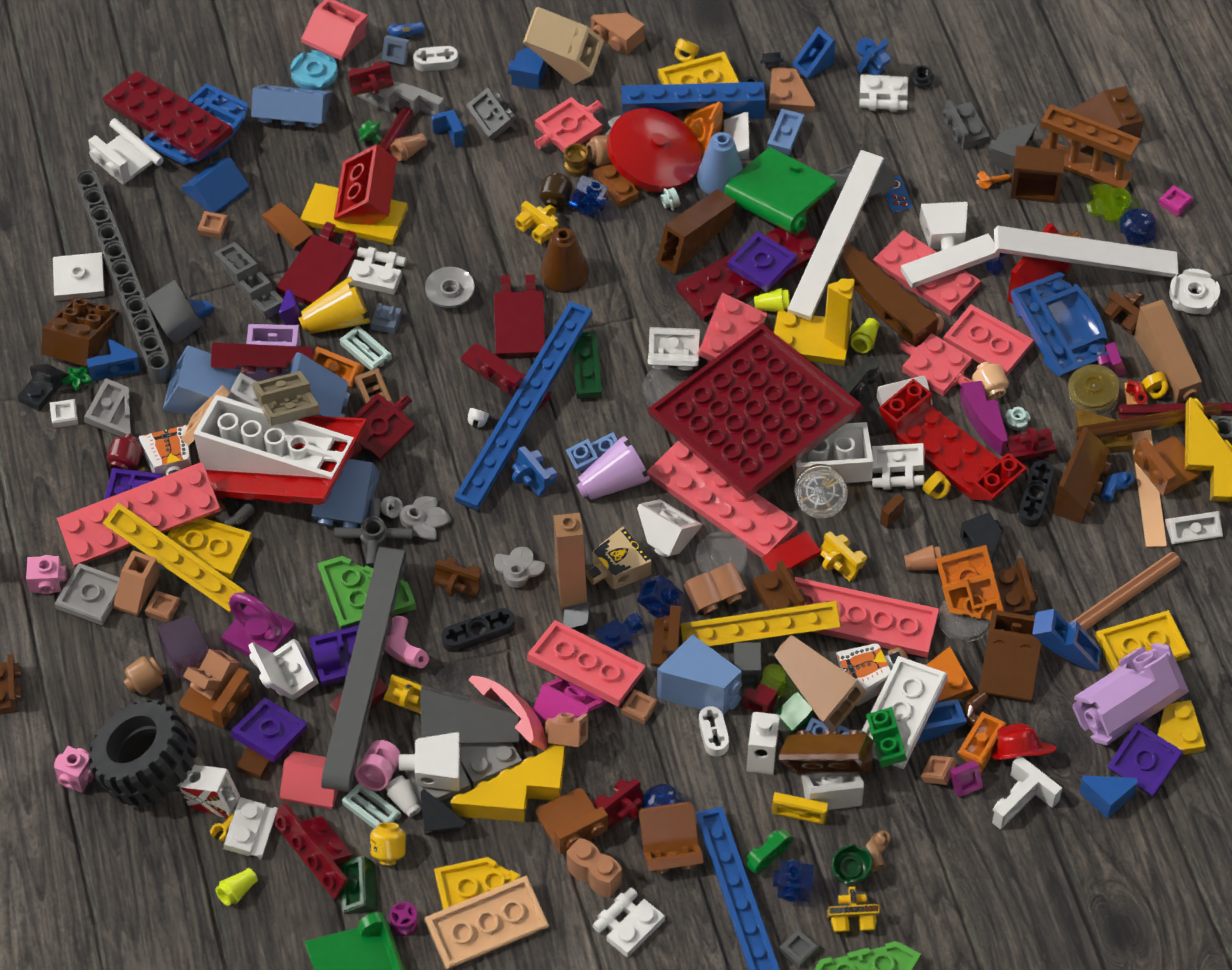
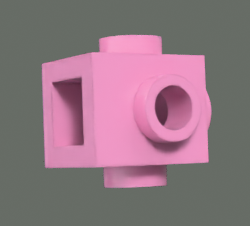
(45, 574)
(73, 769)

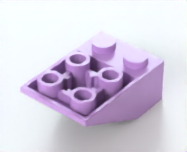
(271, 335)

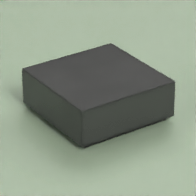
(798, 948)

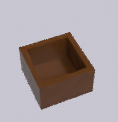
(1037, 174)

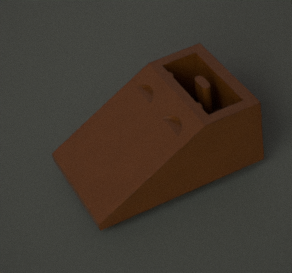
(78, 331)
(1010, 656)

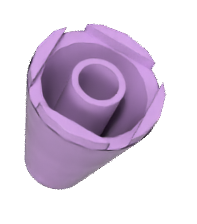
(612, 472)

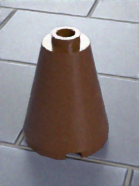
(564, 262)

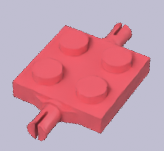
(568, 124)
(938, 362)

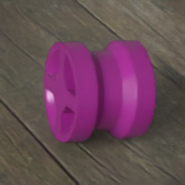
(401, 912)

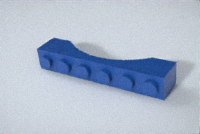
(735, 97)

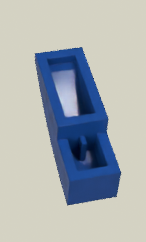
(1067, 639)
(943, 719)

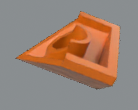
(705, 123)

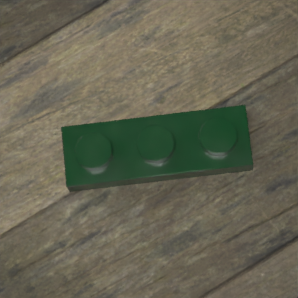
(587, 367)

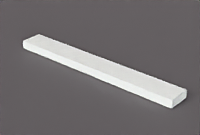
(835, 235)
(1085, 251)

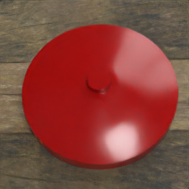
(653, 149)

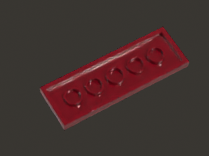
(168, 115)
(706, 286)

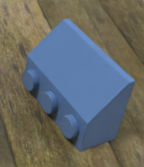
(290, 105)

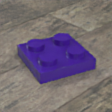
(762, 261)
(269, 730)
(1145, 758)

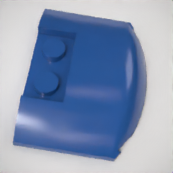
(215, 102)
(1061, 323)

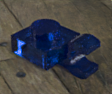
(618, 635)

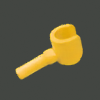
(222, 827)

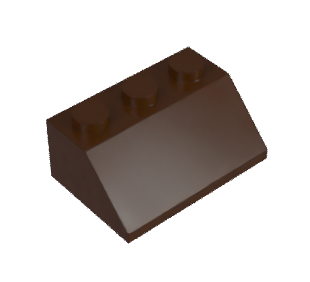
(1082, 478)
(828, 752)

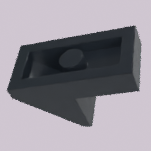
(43, 385)

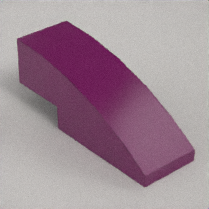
(984, 416)

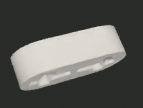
(435, 58)
(708, 732)

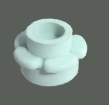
(670, 199)
(1017, 423)

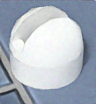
(477, 415)
(394, 503)

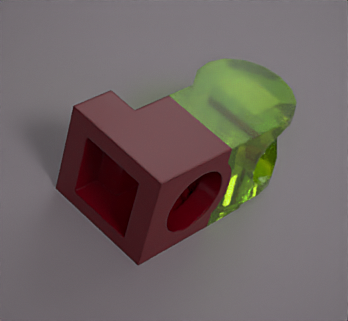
(767, 692)

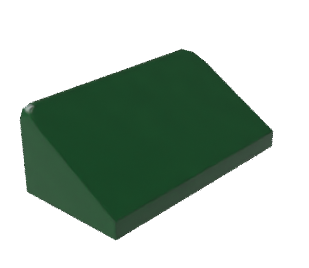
(360, 889)

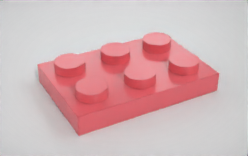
(728, 325)
(988, 339)

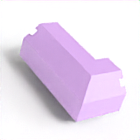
(1130, 693)

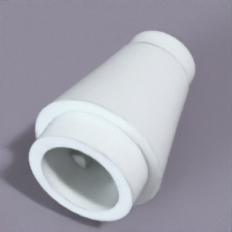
(403, 795)

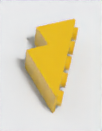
(1208, 451)
(508, 792)

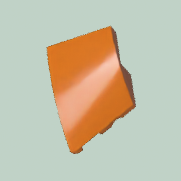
(970, 583)

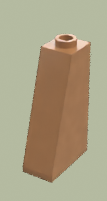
(1166, 351)
(570, 559)
(823, 684)

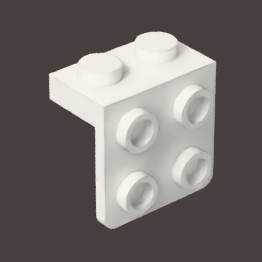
(118, 158)
(673, 347)
(285, 669)

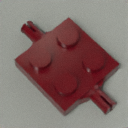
(385, 426)

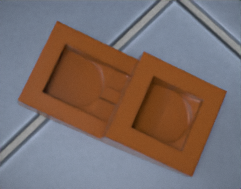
(288, 225)

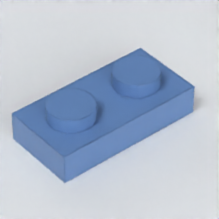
(785, 131)

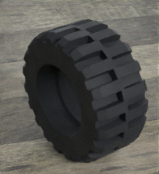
(156, 770)

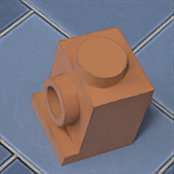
(567, 729)

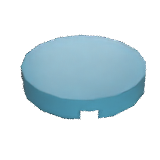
(314, 70)

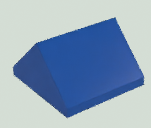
(217, 185)

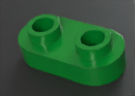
(774, 847)

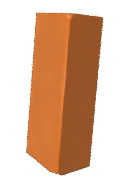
(338, 365)
(981, 740)

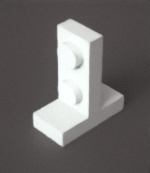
(1030, 783)

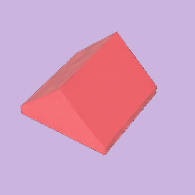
(303, 781)

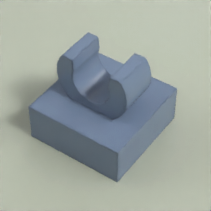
(395, 49)
(386, 318)

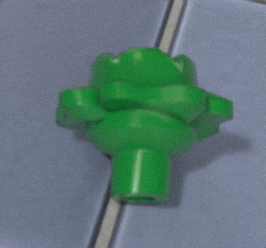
(370, 131)

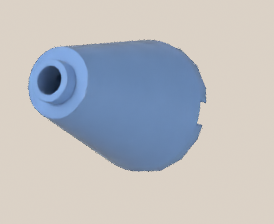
(719, 163)

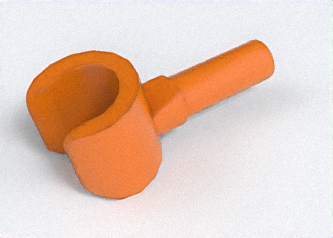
(986, 181)

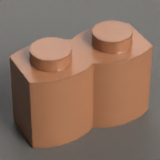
(714, 588)
(597, 869)

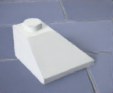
(666, 527)

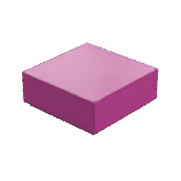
(1175, 200)

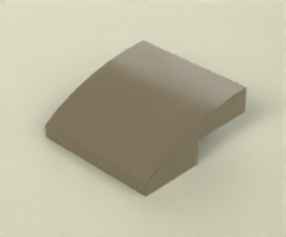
(285, 398)

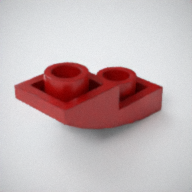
(793, 552)

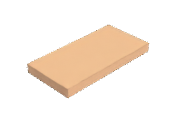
(486, 922)

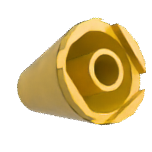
(335, 310)

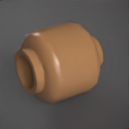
(598, 151)
(143, 675)

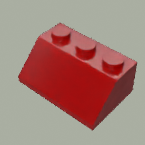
(366, 187)
(1033, 269)

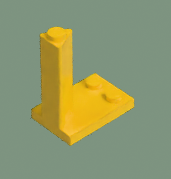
(823, 337)

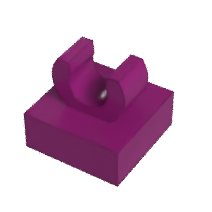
(1113, 360)
(966, 778)

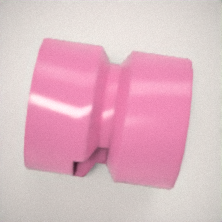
(377, 765)

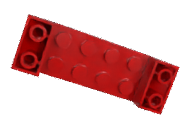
(947, 446)

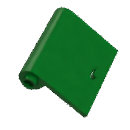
(778, 189)
(360, 948)

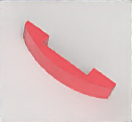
(529, 724)

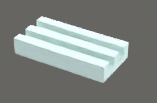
(377, 361)
(365, 816)

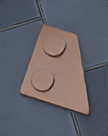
(789, 91)

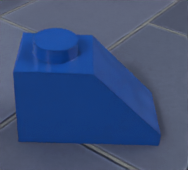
(527, 69)

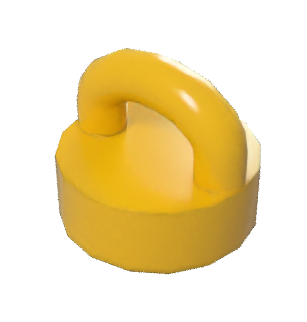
(688, 47)
(1154, 382)
(934, 482)

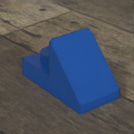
(118, 363)

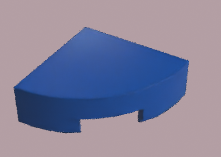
(202, 308)

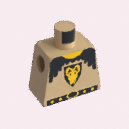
(619, 561)

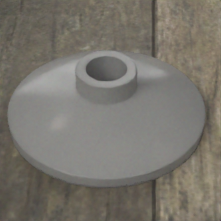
(446, 280)

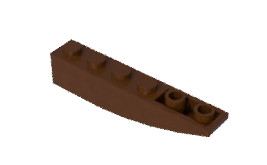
(887, 297)

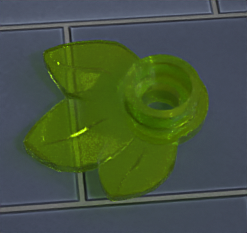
(1107, 203)

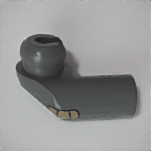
(238, 518)

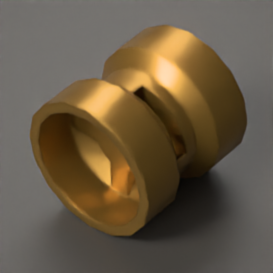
(576, 160)

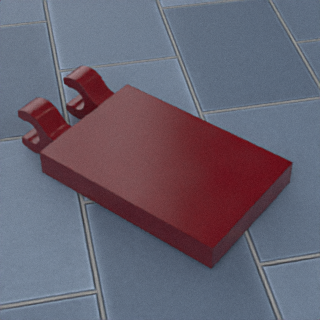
(319, 265)
(518, 320)

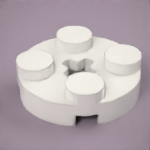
(1191, 303)

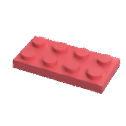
(943, 293)
(586, 663)

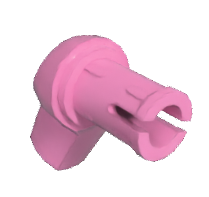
(400, 649)

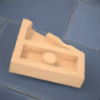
(188, 436)

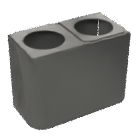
(174, 312)

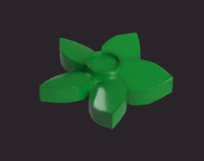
(77, 377)

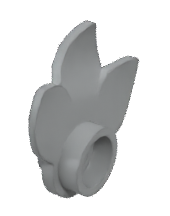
(425, 517)
(518, 566)

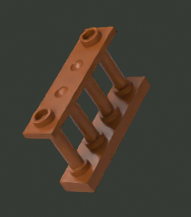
(1093, 134)

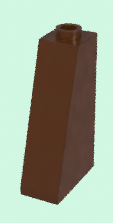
(694, 229)

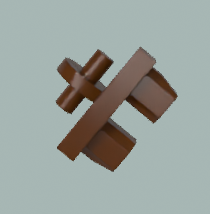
(1118, 306)
(457, 578)

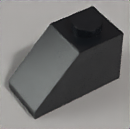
(982, 531)

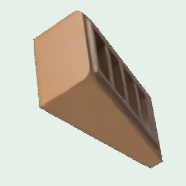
(368, 378)

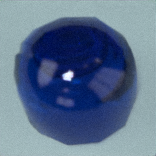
(1138, 226)
(661, 795)

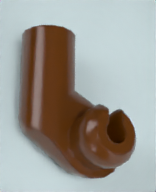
(972, 707)

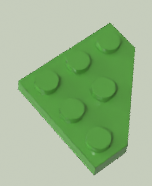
(348, 588)
(890, 957)

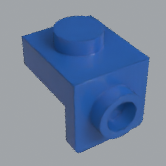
(449, 122)

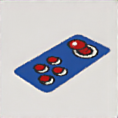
(898, 196)

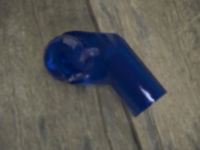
(994, 265)

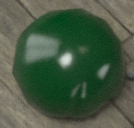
(852, 865)

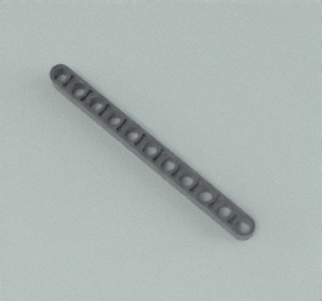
(123, 277)
(363, 670)

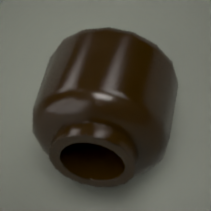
(556, 190)

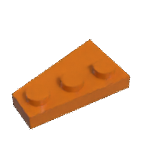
(957, 682)

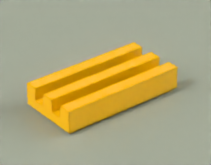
(799, 808)

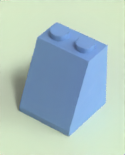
(195, 382)
(325, 386)
(350, 496)
(699, 678)

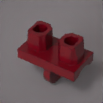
(370, 79)
(1032, 444)
(622, 803)

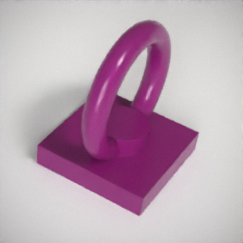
(255, 624)

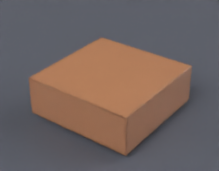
(212, 225)
(162, 606)
(639, 706)
(938, 769)

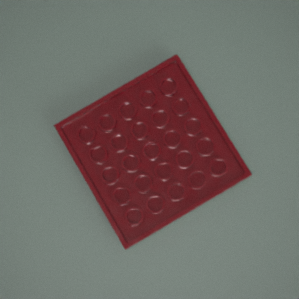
(754, 410)

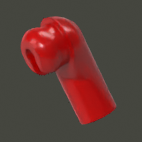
(1137, 390)

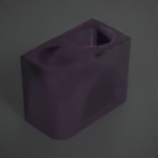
(182, 644)

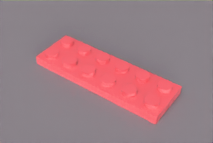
(703, 490)
(161, 503)
(875, 618)

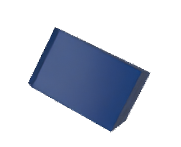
(816, 54)
(1107, 793)

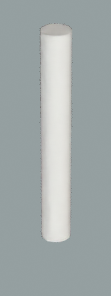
(136, 142)

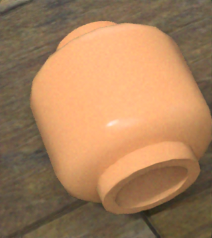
(992, 378)

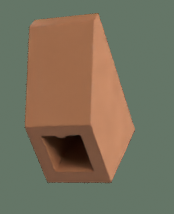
(619, 31)
(136, 582)

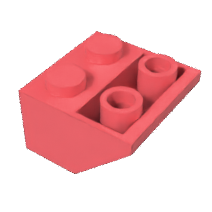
(335, 28)

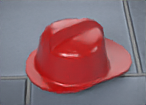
(1019, 741)

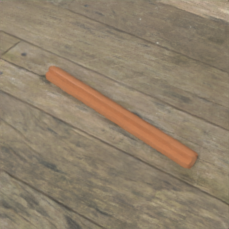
(1128, 590)

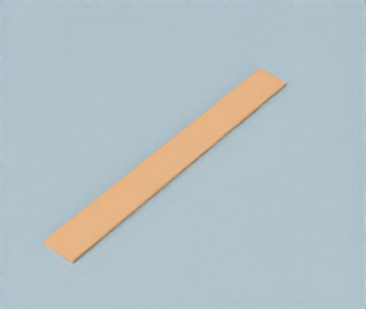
(1148, 495)

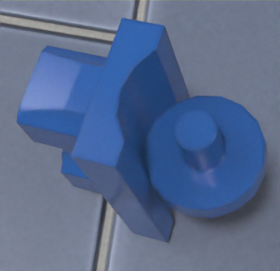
(873, 56)
(530, 471)

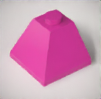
(564, 697)

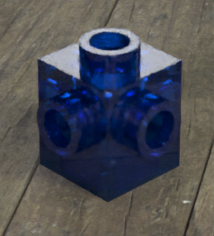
(589, 196)
(658, 595)
(794, 881)

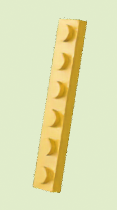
(171, 556)
(764, 624)

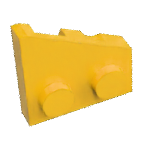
(1181, 727)

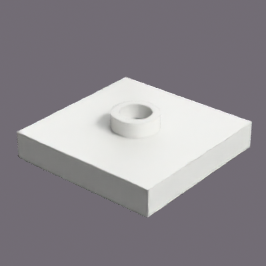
(78, 276)

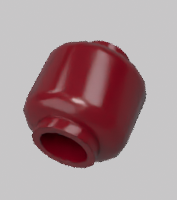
(125, 453)

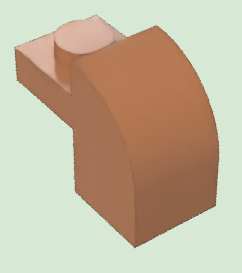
(213, 673)

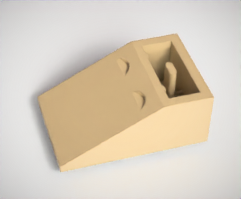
(564, 44)

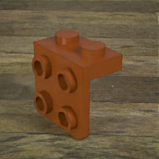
(1164, 464)
(224, 707)
(571, 818)
(670, 837)

